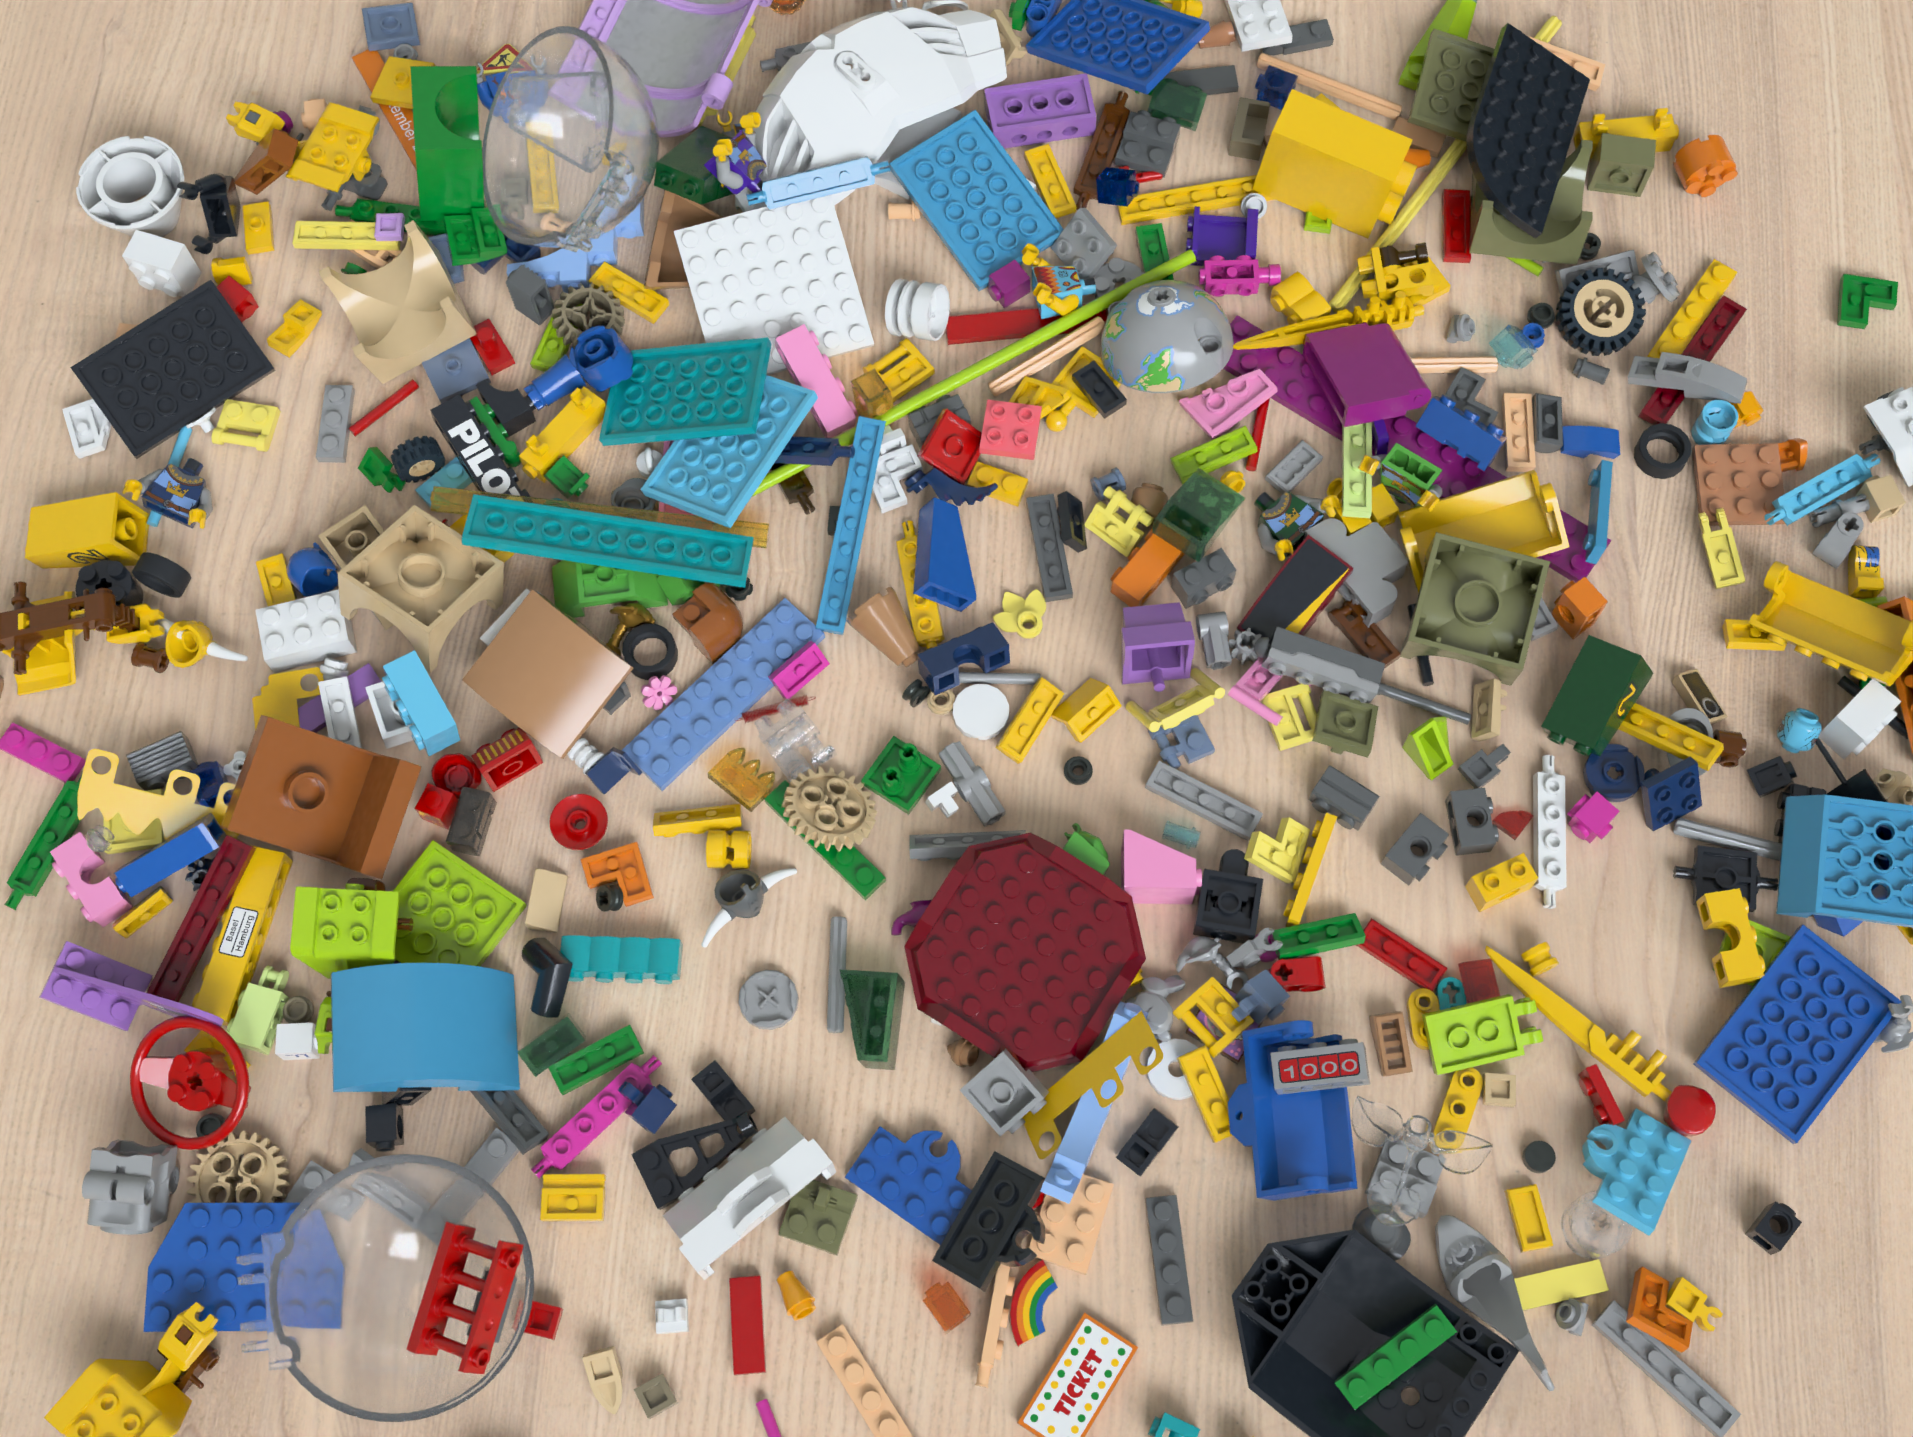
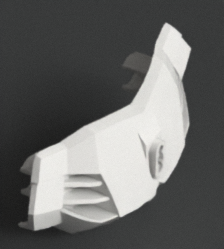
(914, 68)

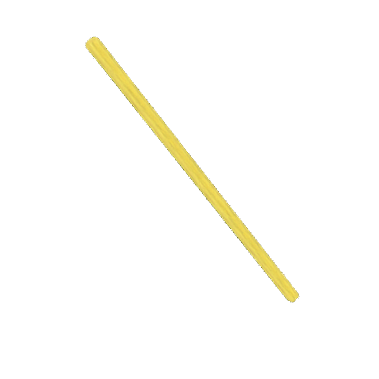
(1421, 195)

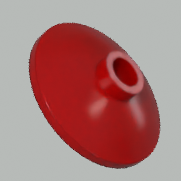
(570, 812)

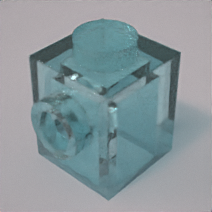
(1513, 348)

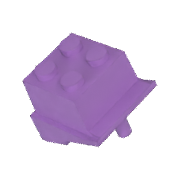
(1156, 644)

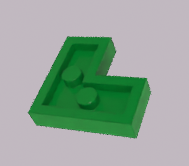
(1859, 294)

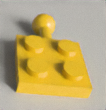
(1057, 419)

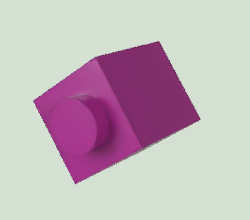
(1009, 284)

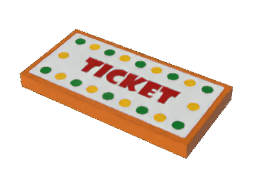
(1078, 1381)

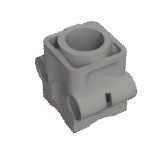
(130, 1186)

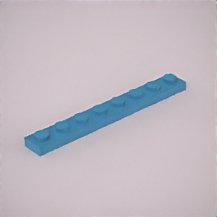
(850, 526)

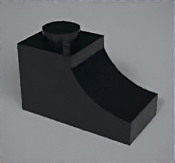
(508, 407)

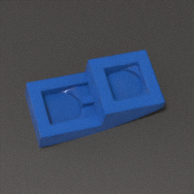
(1588, 440)

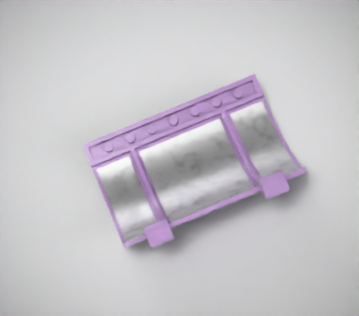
(675, 50)

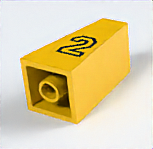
(86, 532)

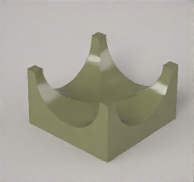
(1564, 228)
(1476, 606)

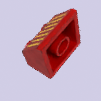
(506, 758)

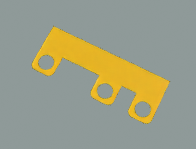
(1093, 1073)

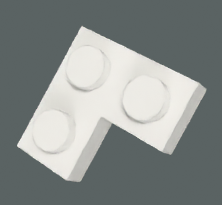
(891, 469)

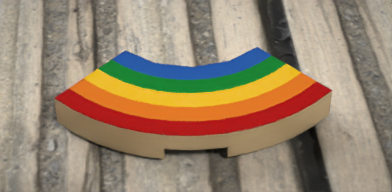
(1029, 1303)

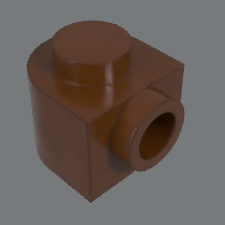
(1733, 747)

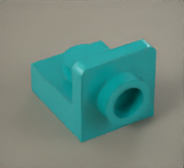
(1176, 1427)

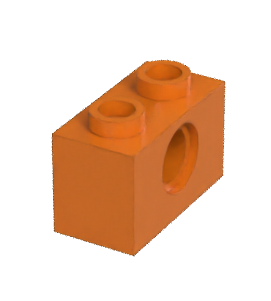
(1578, 607)

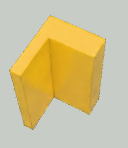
(1087, 709)

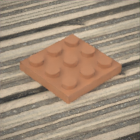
(1739, 480)

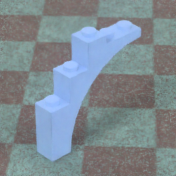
(571, 267)

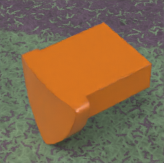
(1793, 454)

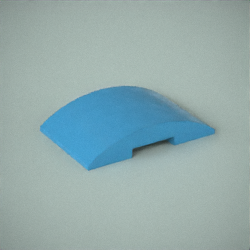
(423, 1028)

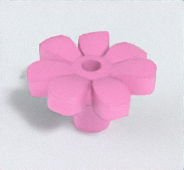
(658, 692)

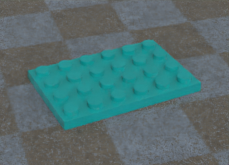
(688, 393)

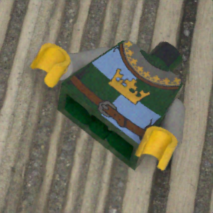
(1287, 519)

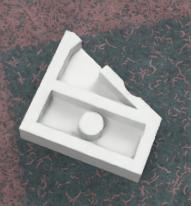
(87, 428)

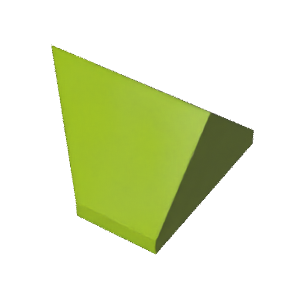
(1430, 747)

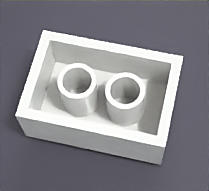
(304, 631)

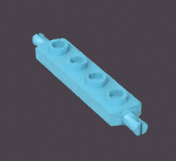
(1822, 489)

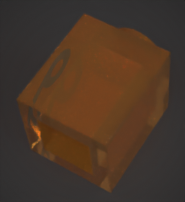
(945, 1306)

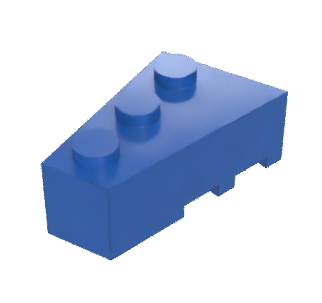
(1462, 431)

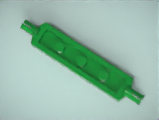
(366, 210)
(37, 860)

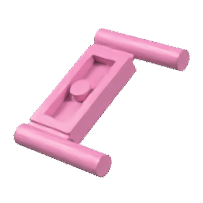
(1253, 688)

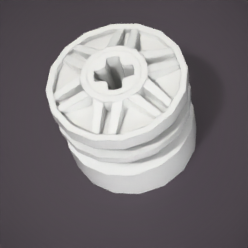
(917, 309)

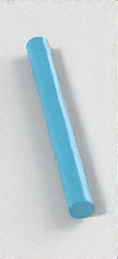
(175, 459)

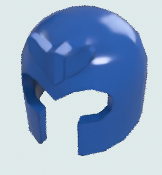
(308, 571)

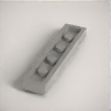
(1667, 1371)

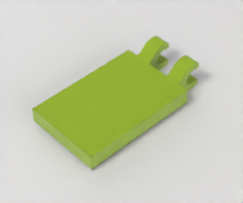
(1478, 1033)

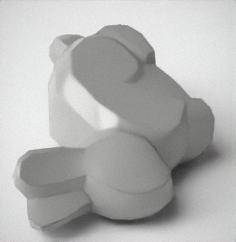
(1154, 1002)

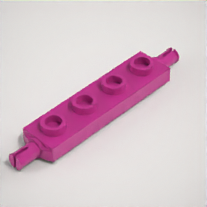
(593, 1118)

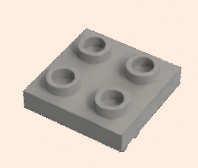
(1084, 244)

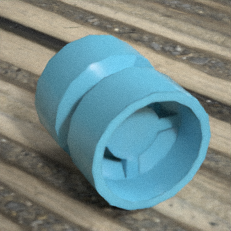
(1714, 423)

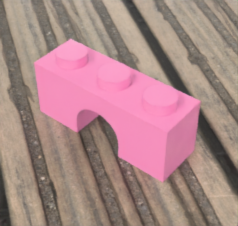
(76, 862)

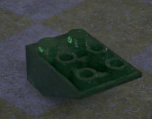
(1197, 514)

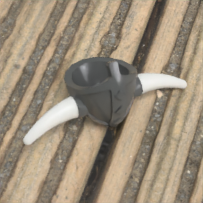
(741, 896)

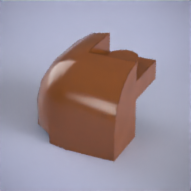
(711, 621)

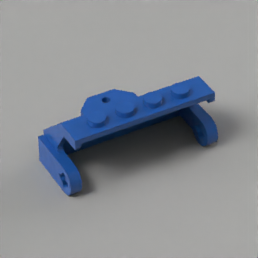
(1296, 1138)

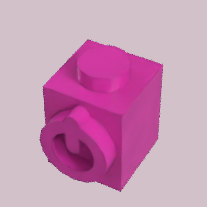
(1592, 817)

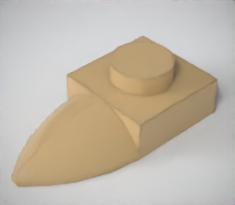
(605, 1377)

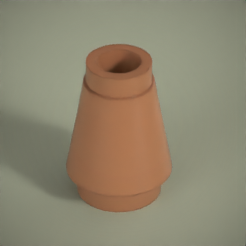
(1219, 35)

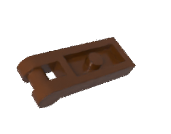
(1368, 641)

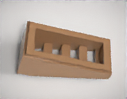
(1380, 1045)

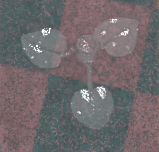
(1457, 1153)

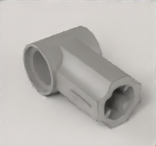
(1213, 632)

